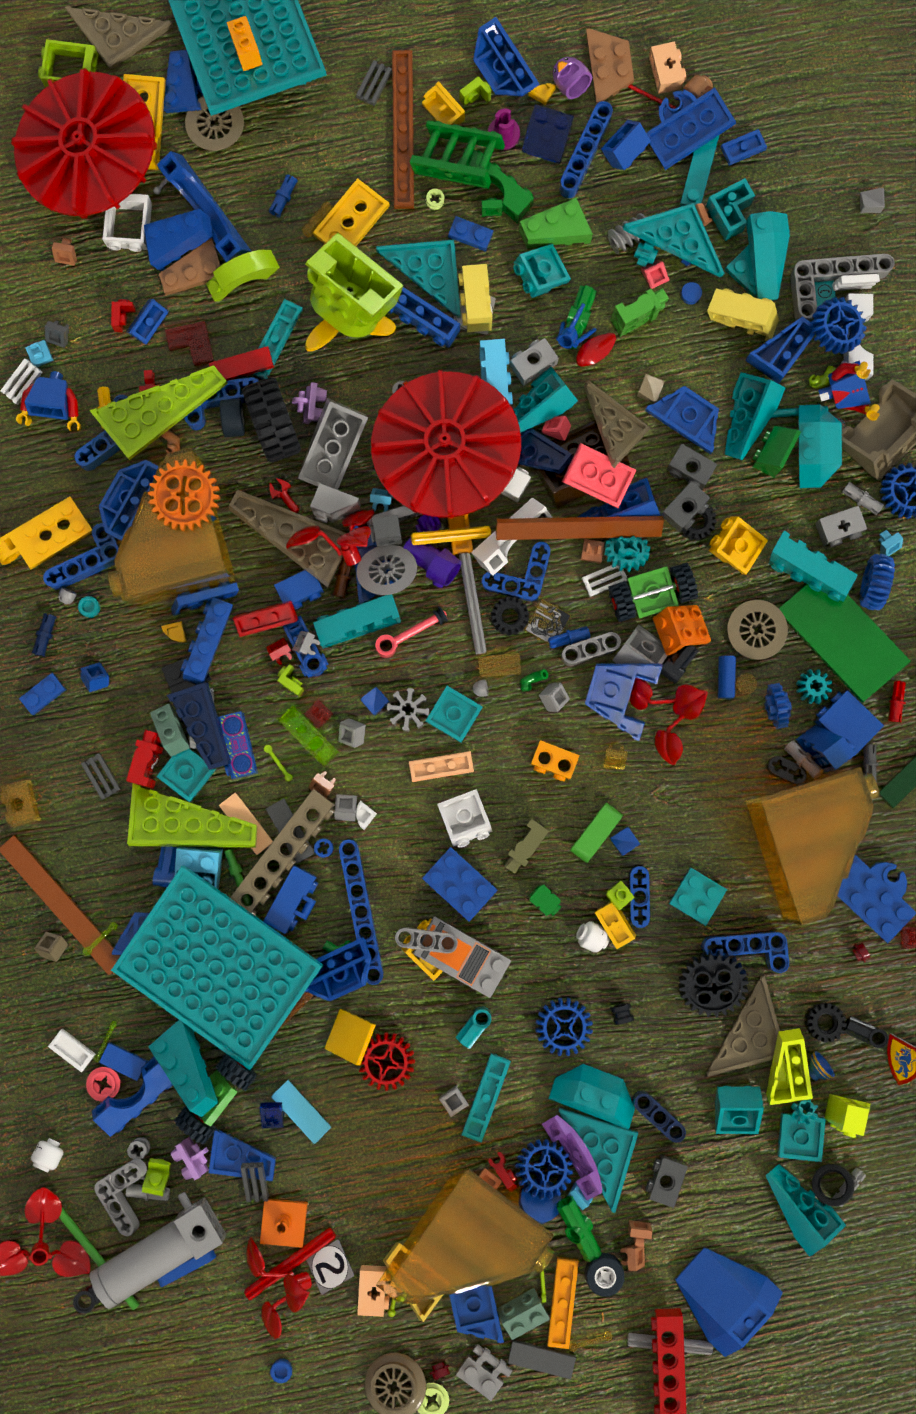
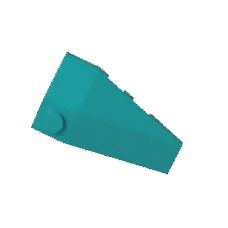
(768, 247)
(544, 401)
(753, 407)
(807, 1217)

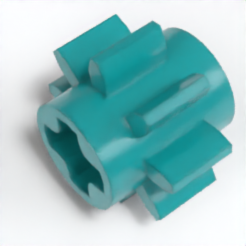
(645, 253)
(808, 1115)

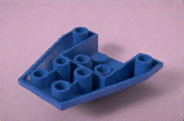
(727, 1299)

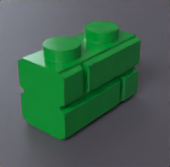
(545, 900)

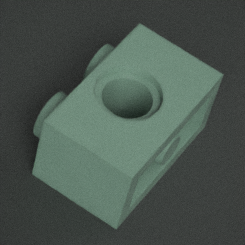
(170, 730)

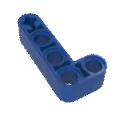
(222, 394)
(93, 445)
(82, 562)
(744, 947)

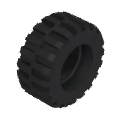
(271, 419)

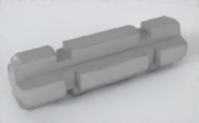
(857, 1175)

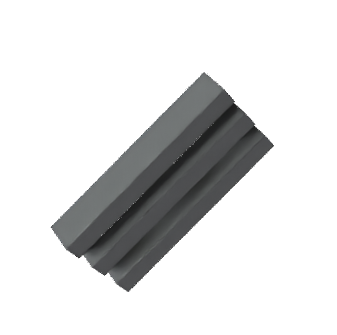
(380, 68)
(94, 781)
(246, 1182)

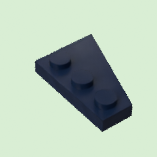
(542, 453)

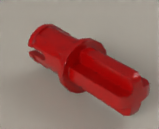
(897, 703)

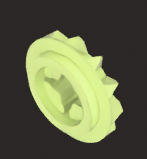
(442, 1399)

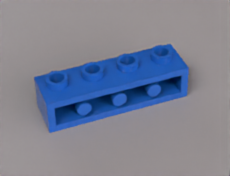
(426, 318)
(207, 642)

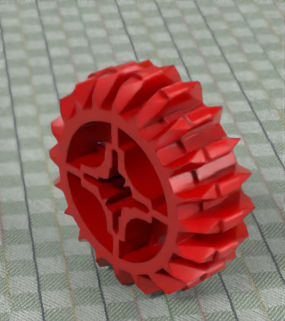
(396, 1064)

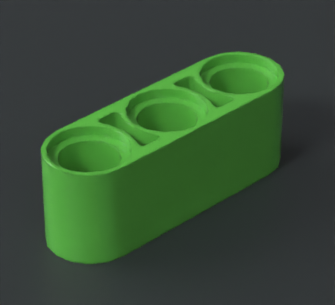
(596, 832)

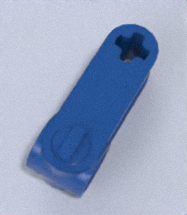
(292, 631)

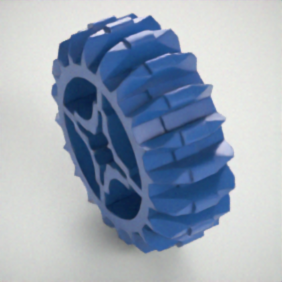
(832, 335)
(892, 487)
(877, 582)
(550, 1040)
(527, 1168)

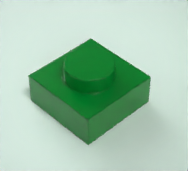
(491, 207)

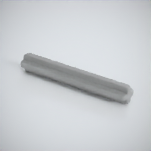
(690, 1345)

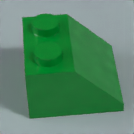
(776, 450)

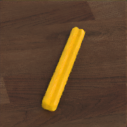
(450, 535)

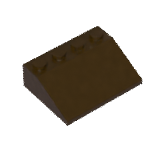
(559, 491)

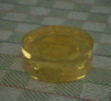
(746, 684)

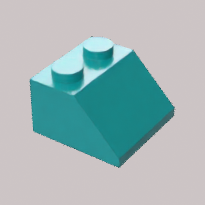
(738, 1110)

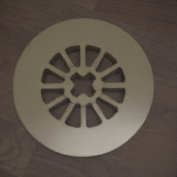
(198, 137)
(763, 608)
(414, 1374)

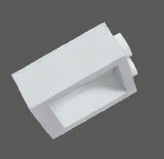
(132, 202)

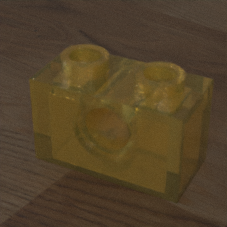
(29, 812)

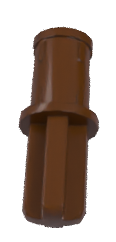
(342, 580)

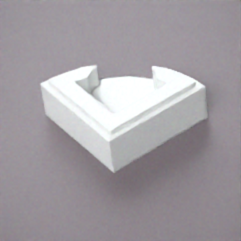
(364, 815)

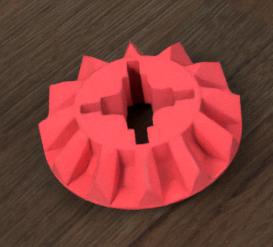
(94, 1088)

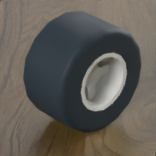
(232, 418)
(607, 1282)

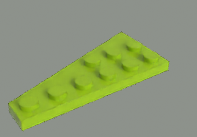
(152, 412)
(178, 823)

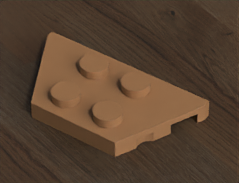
(609, 64)

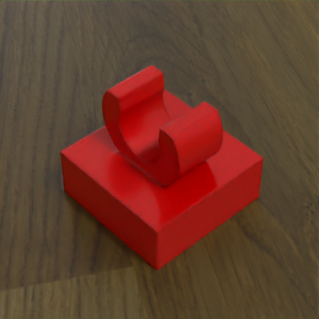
(279, 649)

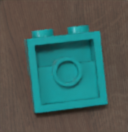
(541, 270)

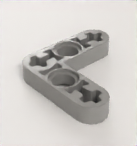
(114, 1188)

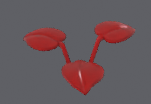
(348, 541)
(687, 704)
(68, 1262)
(294, 1285)

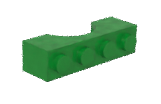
(516, 199)

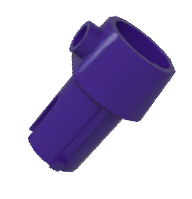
(440, 565)

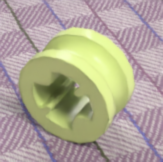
(434, 205)

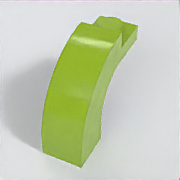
(241, 269)

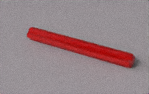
(290, 1263)

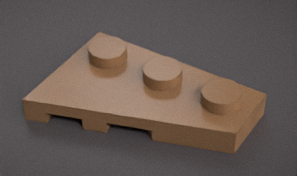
(191, 270)

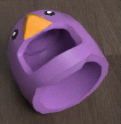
(571, 77)

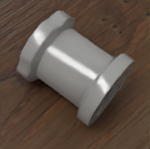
(141, 1142)

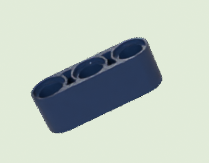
(666, 1123)

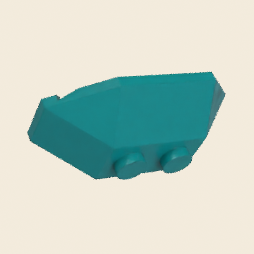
(818, 445)
(594, 1094)

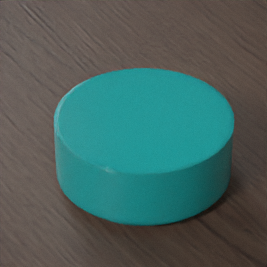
(89, 606)

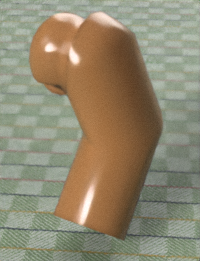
(173, 441)

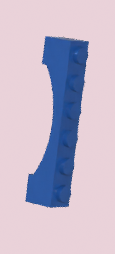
(183, 177)

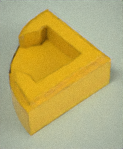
(542, 92)
(175, 632)

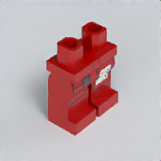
(145, 759)

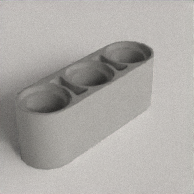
(598, 642)
(415, 942)

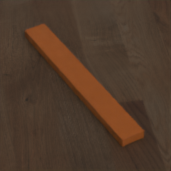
(403, 128)
(579, 527)
(58, 902)

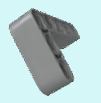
(830, 266)

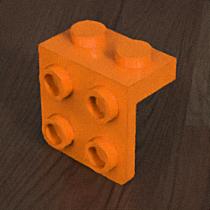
(681, 627)

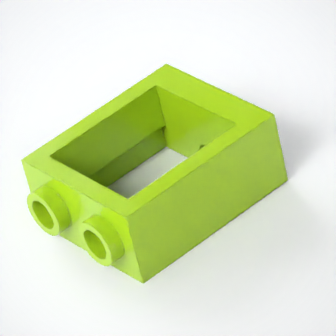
(69, 49)

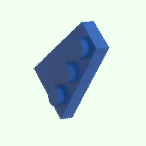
(195, 600)

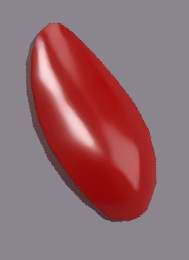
(595, 349)

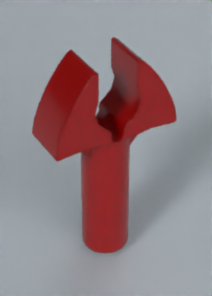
(284, 495)

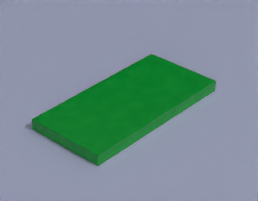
(845, 640)

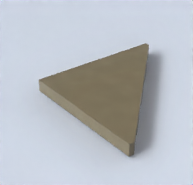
(117, 34)
(617, 425)
(752, 1034)

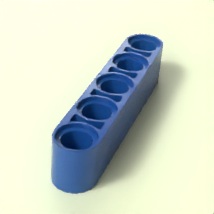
(588, 141)

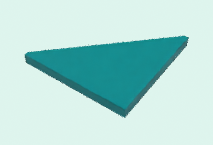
(680, 234)
(430, 267)
(610, 1149)

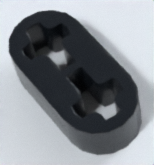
(788, 765)

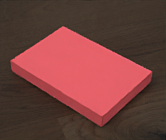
(594, 475)

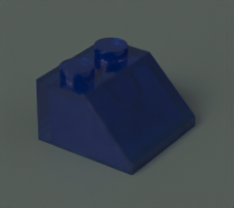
(547, 134)

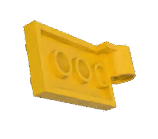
(156, 91)
(346, 209)
(26, 538)

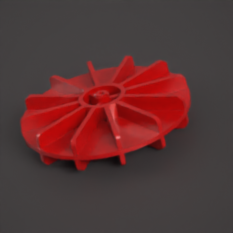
(84, 143)
(446, 444)

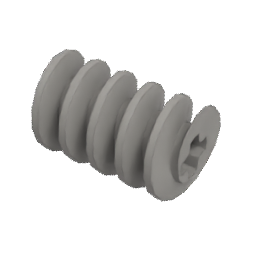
(619, 237)

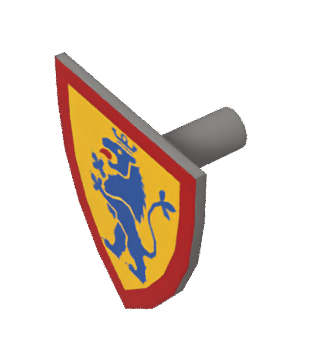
(901, 1059)

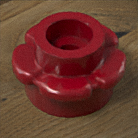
(860, 952)
(440, 1370)

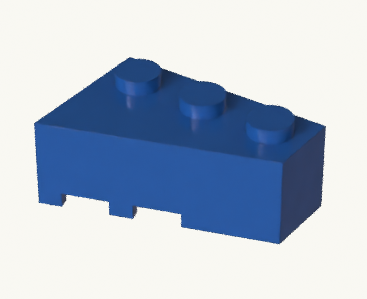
(175, 236)
(783, 350)
(826, 748)

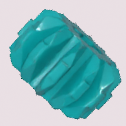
(814, 694)

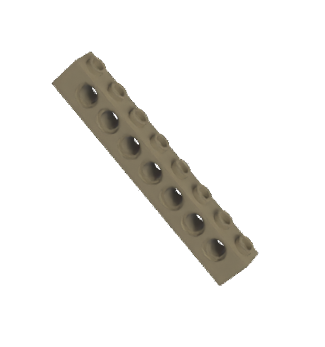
(274, 852)

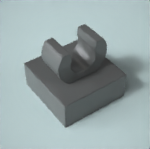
(56, 333)

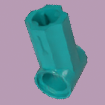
(473, 1028)

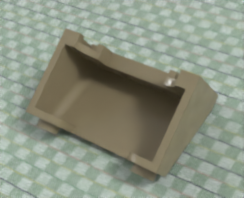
(885, 441)

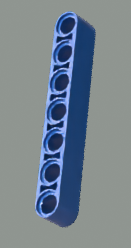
(363, 900)

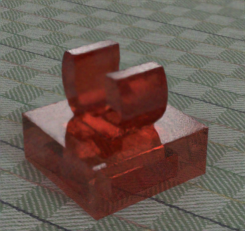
(318, 714)
(908, 937)

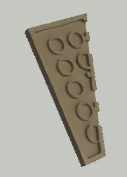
(280, 524)

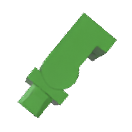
(636, 314)

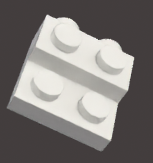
(465, 818)

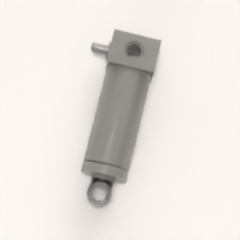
(154, 1256)

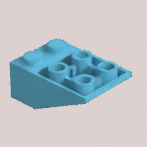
(201, 860)

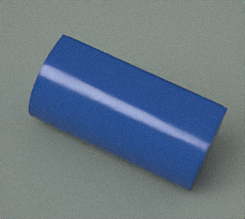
(726, 677)

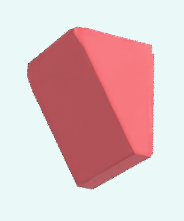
(655, 274)
(557, 427)

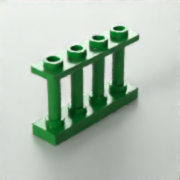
(458, 172)

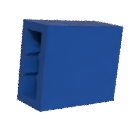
(849, 719)

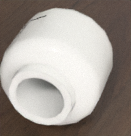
(592, 937)
(47, 1155)

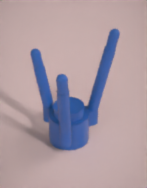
(568, 336)

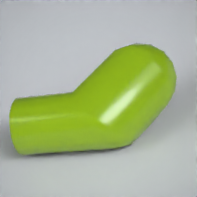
(821, 381)

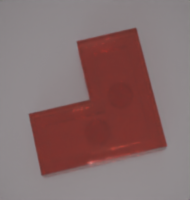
(192, 336)

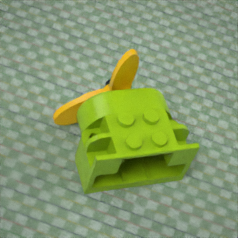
(349, 293)

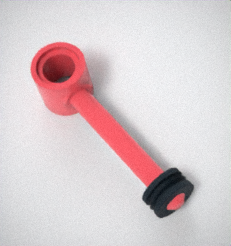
(439, 616)

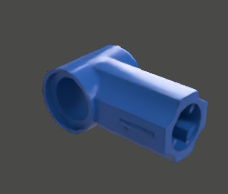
(166, 867)

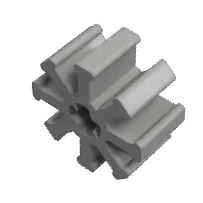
(402, 714)

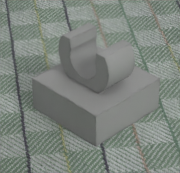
(304, 642)

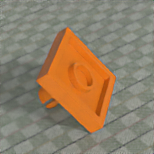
(283, 1223)

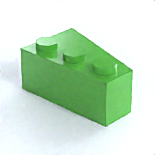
(556, 226)

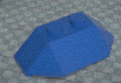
(502, 62)
(124, 496)
(342, 971)

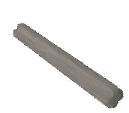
(472, 603)

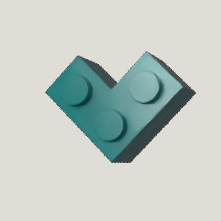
(726, 208)

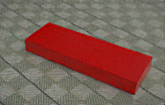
(244, 364)
(265, 618)

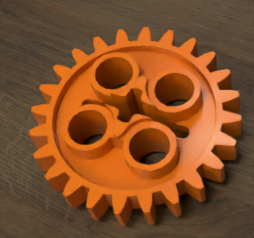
(204, 495)

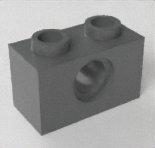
(687, 456)
(692, 496)
(386, 531)
(667, 1193)

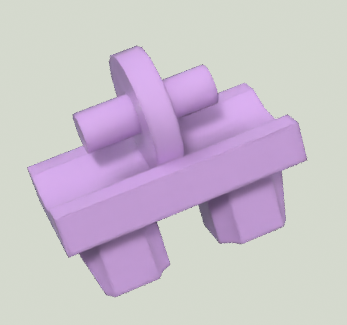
(308, 402)
(192, 1157)

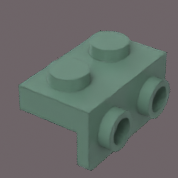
(522, 1314)

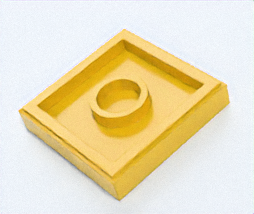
(350, 1036)

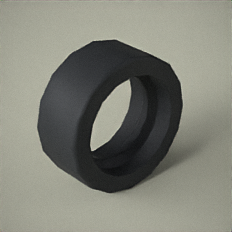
(821, 1196)

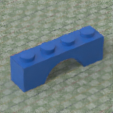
(114, 1113)

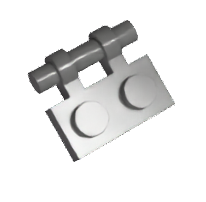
(479, 1376)

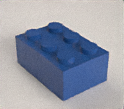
(459, 884)

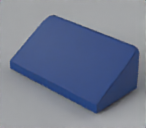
(147, 321)

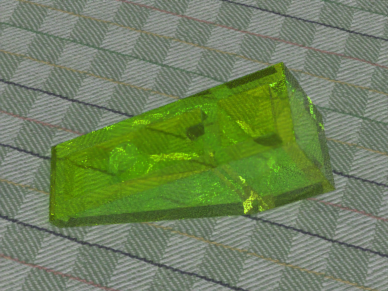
(308, 736)

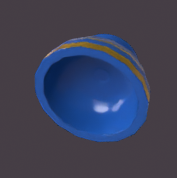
(819, 1067)

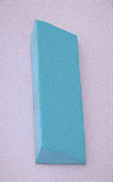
(301, 1111)

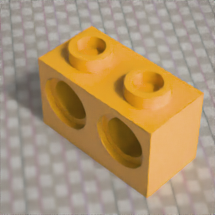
(244, 43)
(556, 754)

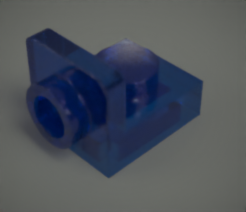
(272, 1115)

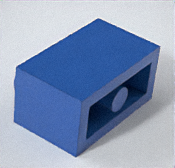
(626, 145)
(299, 589)

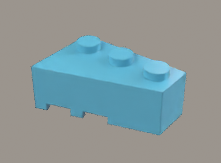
(494, 366)

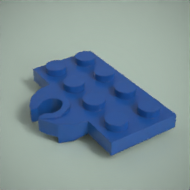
(688, 125)
(877, 898)

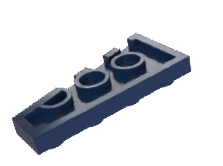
(202, 723)

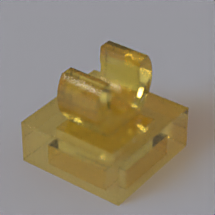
(615, 758)

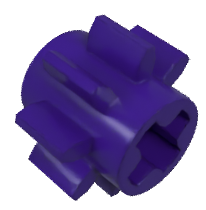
(428, 523)

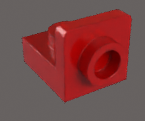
(118, 313)

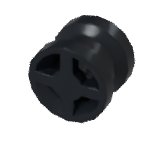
(622, 1013)

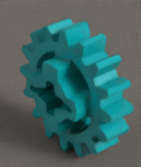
(628, 552)

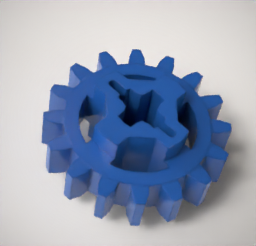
(777, 705)

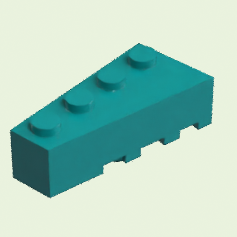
(811, 568)
(357, 621)
(182, 1063)

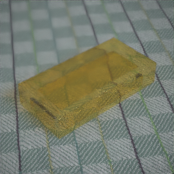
(499, 665)

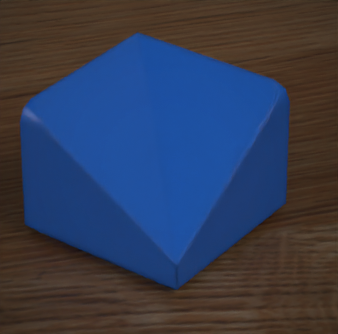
(94, 677)
(375, 701)
(624, 841)

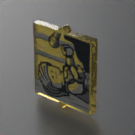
(547, 621)

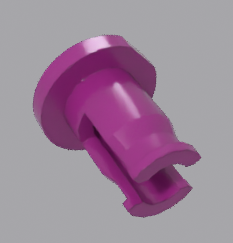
(506, 127)

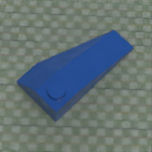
(636, 502)

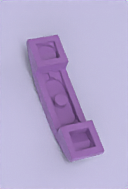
(578, 1154)

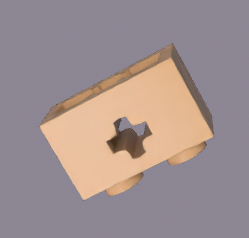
(666, 67)
(369, 1303)

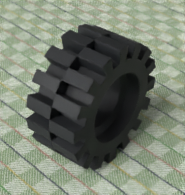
(706, 530)
(510, 603)
(838, 1022)

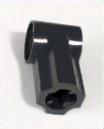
(675, 666)
(864, 1032)

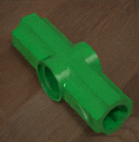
(585, 295)
(579, 1229)

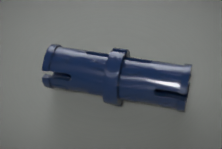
(44, 634)

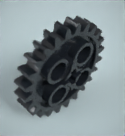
(712, 966)

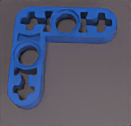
(529, 580)

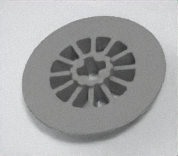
(370, 574)

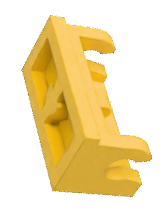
(443, 106)
(615, 925)

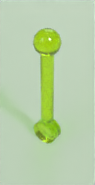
(88, 950)
(97, 1057)

